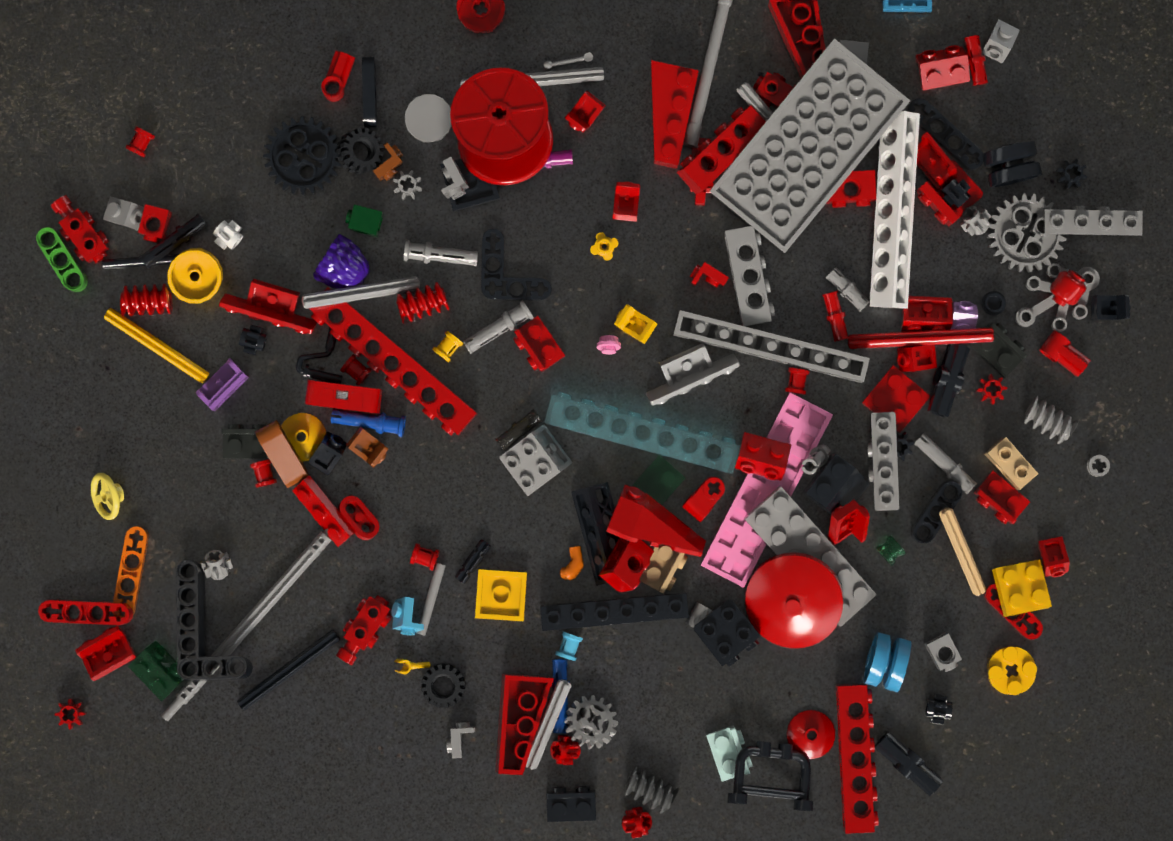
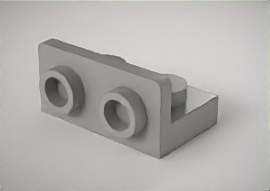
(455, 178)

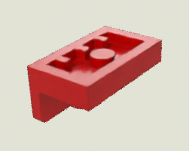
(927, 314)
(538, 344)
(1001, 497)

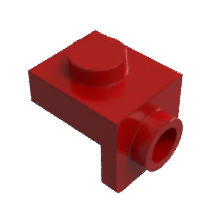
(585, 112)
(626, 201)

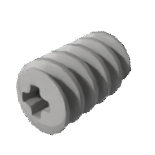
(1049, 420)

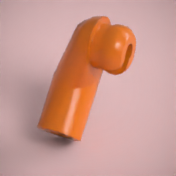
(575, 565)

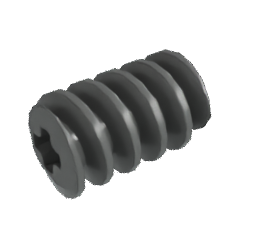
(650, 790)

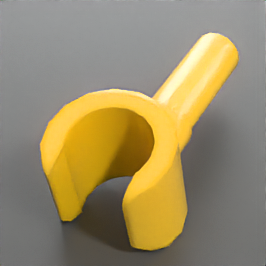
(407, 665)

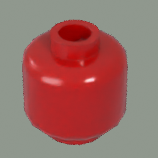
(1068, 288)

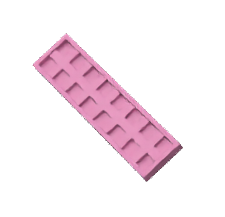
(736, 544)

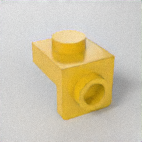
(635, 323)

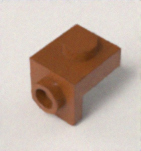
(388, 168)
(367, 447)

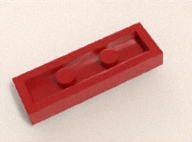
(323, 511)

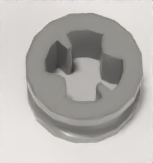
(1094, 472)

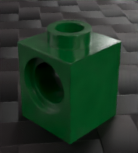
(364, 220)

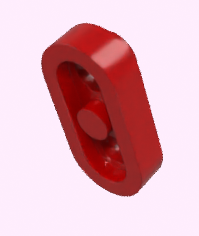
(359, 517)

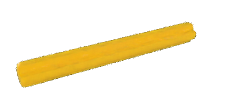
(156, 345)

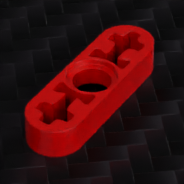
(1021, 628)

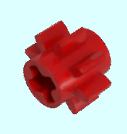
(995, 383)
(77, 714)
(565, 750)
(636, 822)

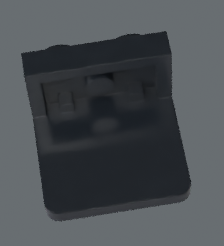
(727, 633)

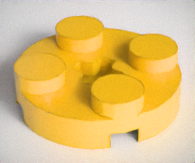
(1025, 669)

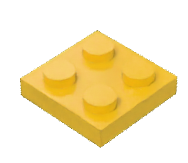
(1021, 588)
(501, 595)

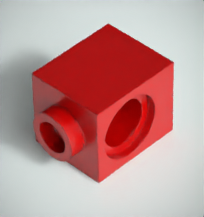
(152, 212)

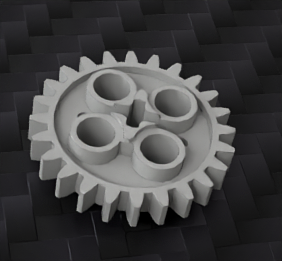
(1006, 223)

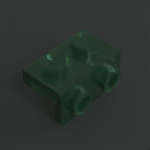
(157, 670)

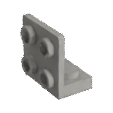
(535, 460)

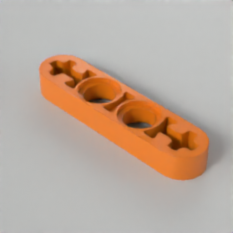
(132, 573)

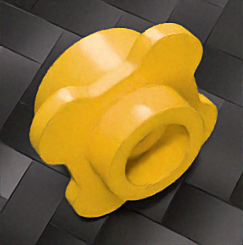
(607, 252)

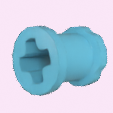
(569, 646)

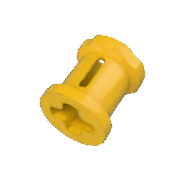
(447, 346)

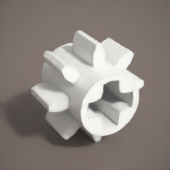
(228, 235)

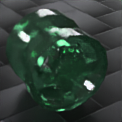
(890, 550)

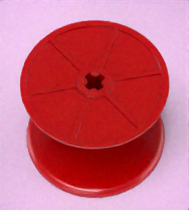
(502, 126)

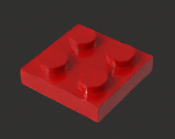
(898, 395)

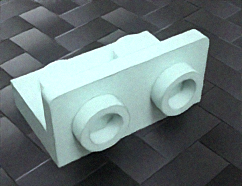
(724, 747)

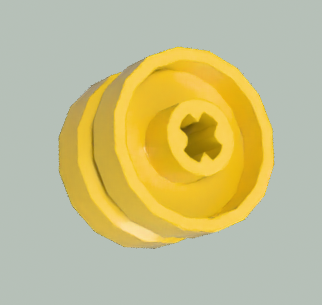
(198, 261)

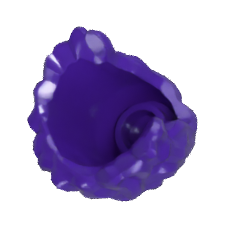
(342, 265)

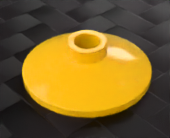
(311, 427)

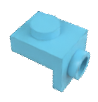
(402, 616)

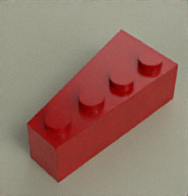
(800, 30)
(671, 104)
(519, 717)

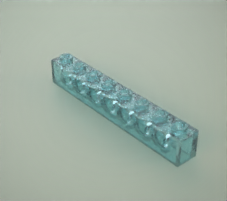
(724, 462)

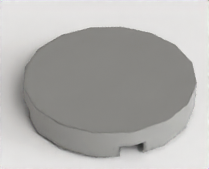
(428, 118)

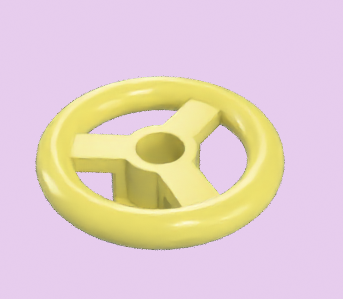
(110, 494)

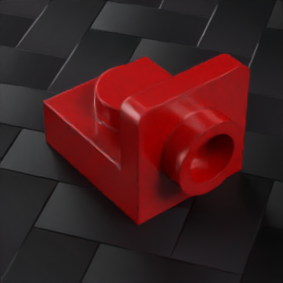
(712, 275)
(916, 358)
(1054, 557)

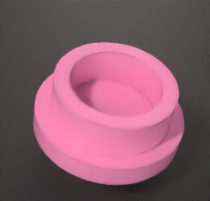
(608, 344)

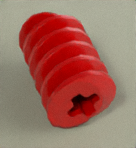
(146, 300)
(421, 302)

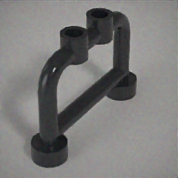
(785, 752)

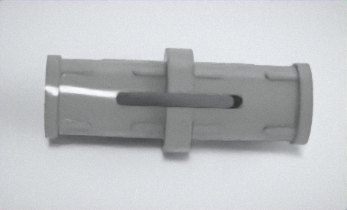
(847, 289)

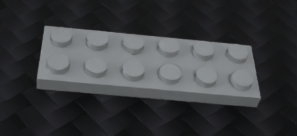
(790, 530)

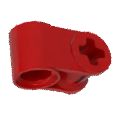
(702, 502)

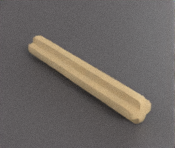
(962, 551)

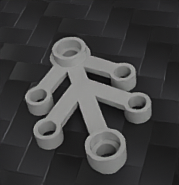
(1049, 302)

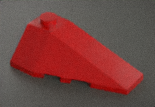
(644, 518)

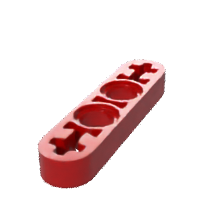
(85, 615)

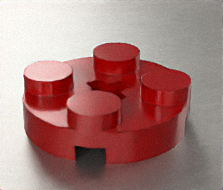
(480, 23)

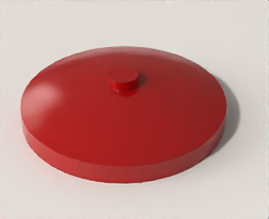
(794, 600)

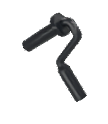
(317, 374)

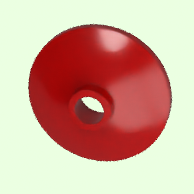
(811, 721)

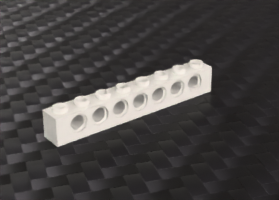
(894, 213)

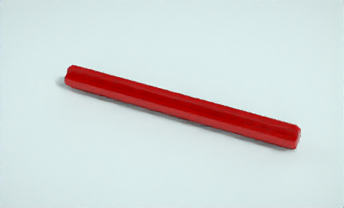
(917, 338)

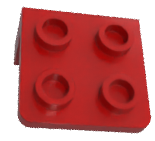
(943, 212)

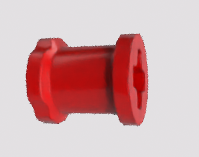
(140, 141)
(356, 370)
(797, 380)
(263, 473)
(424, 556)

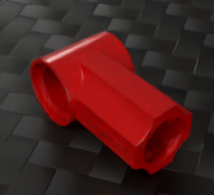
(338, 74)
(1059, 350)

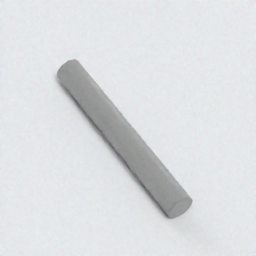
(431, 597)

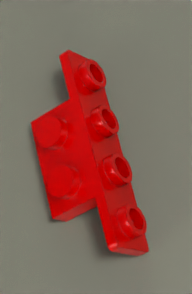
(270, 304)

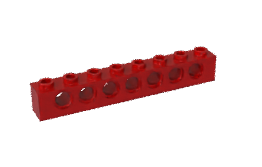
(462, 412)

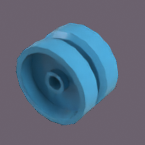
(887, 662)

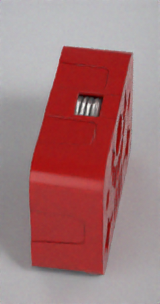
(343, 396)

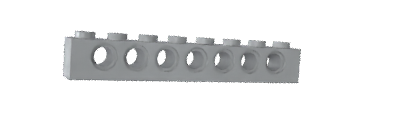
(771, 346)

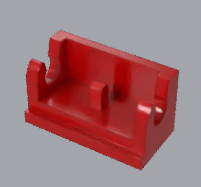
(935, 162)

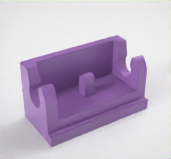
(222, 385)

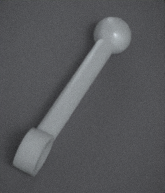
(588, 57)

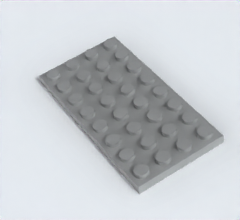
(809, 145)

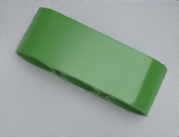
(53, 251)

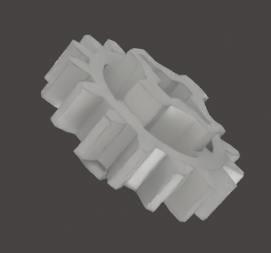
(594, 712)

